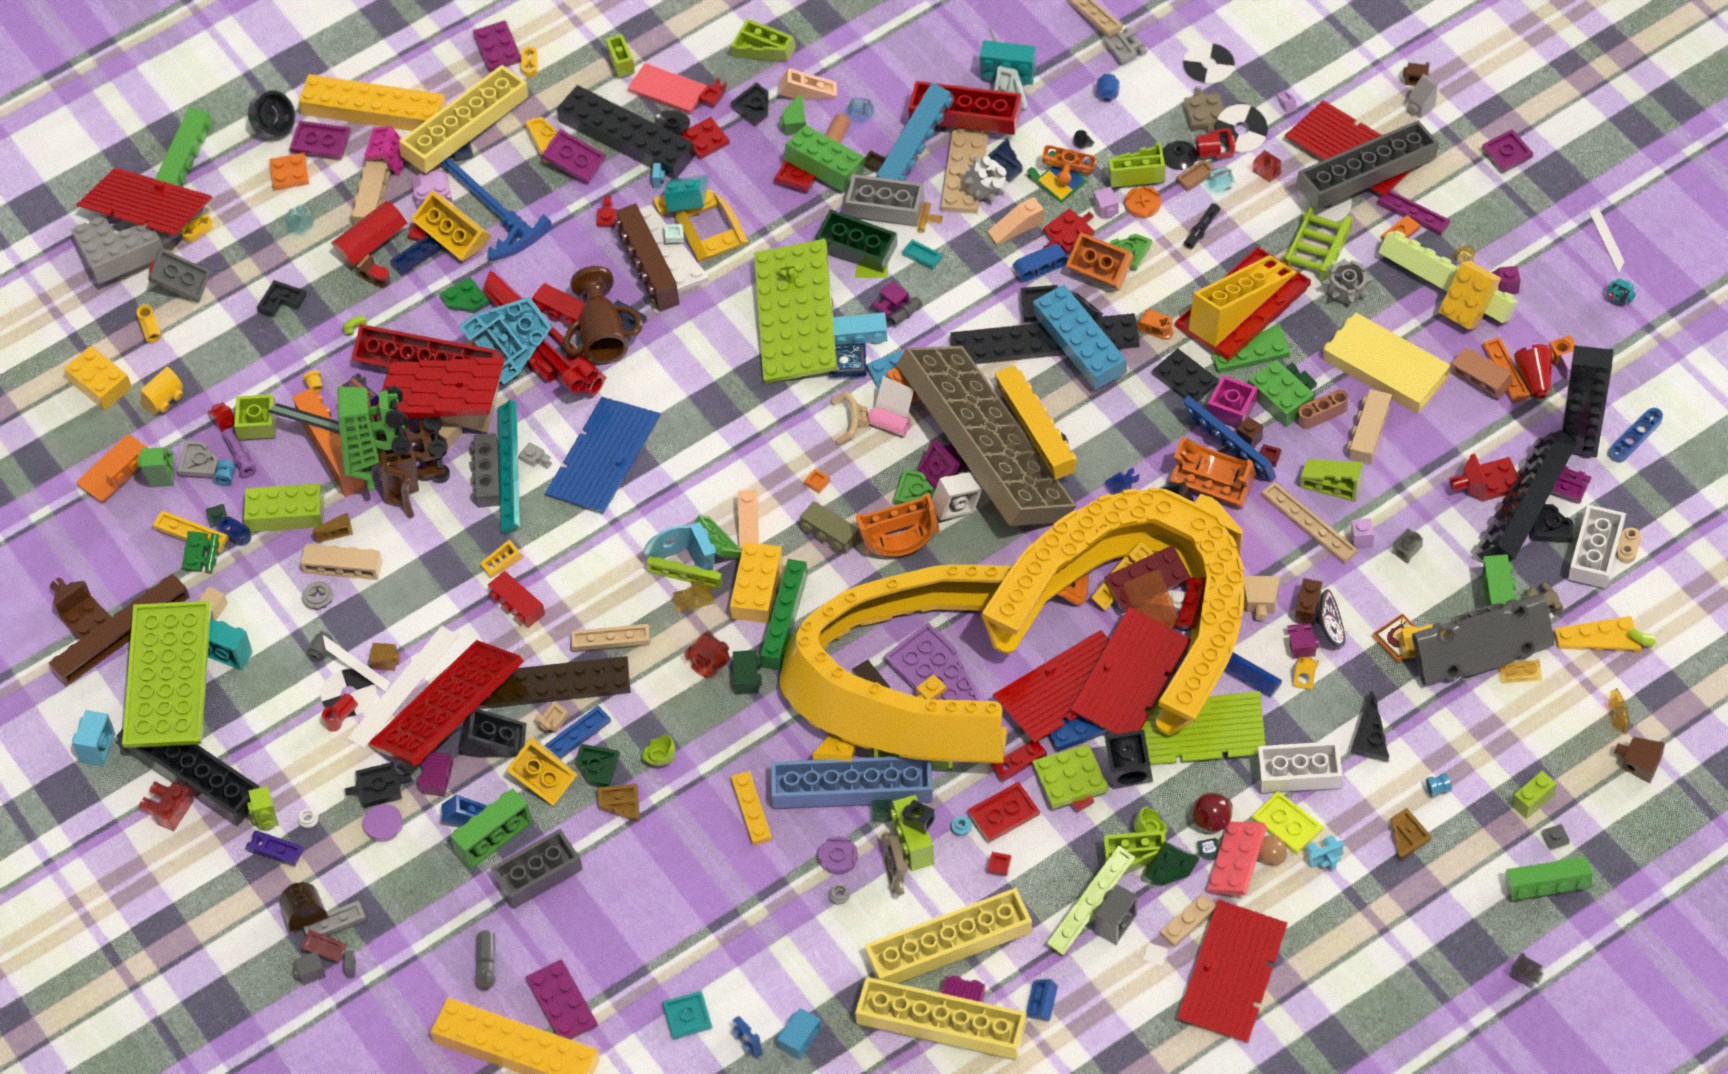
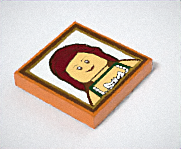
(1388, 636)

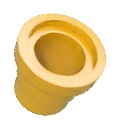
(313, 380)

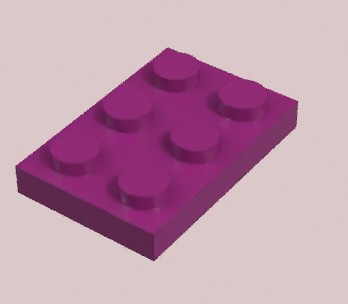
(497, 45)
(320, 139)
(573, 156)

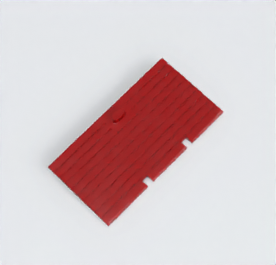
(1330, 132)
(144, 201)
(1130, 673)
(1049, 691)
(1232, 971)

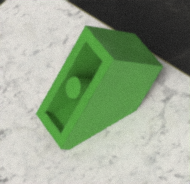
(793, 116)

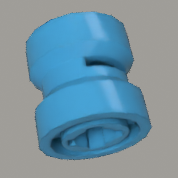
(224, 472)
(1438, 784)

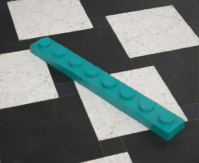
(508, 466)

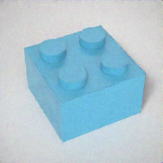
(93, 738)

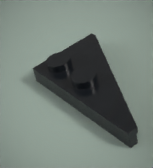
(1369, 736)

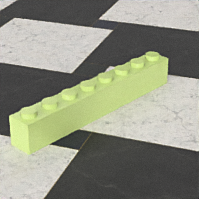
(1439, 271)

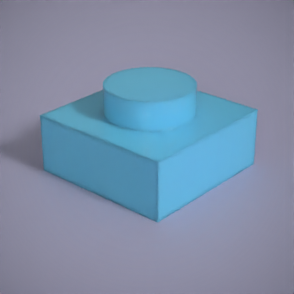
(658, 175)

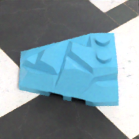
(510, 329)

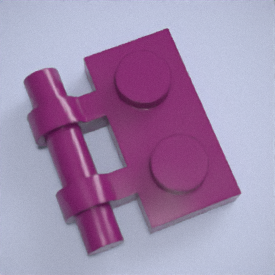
(1570, 488)

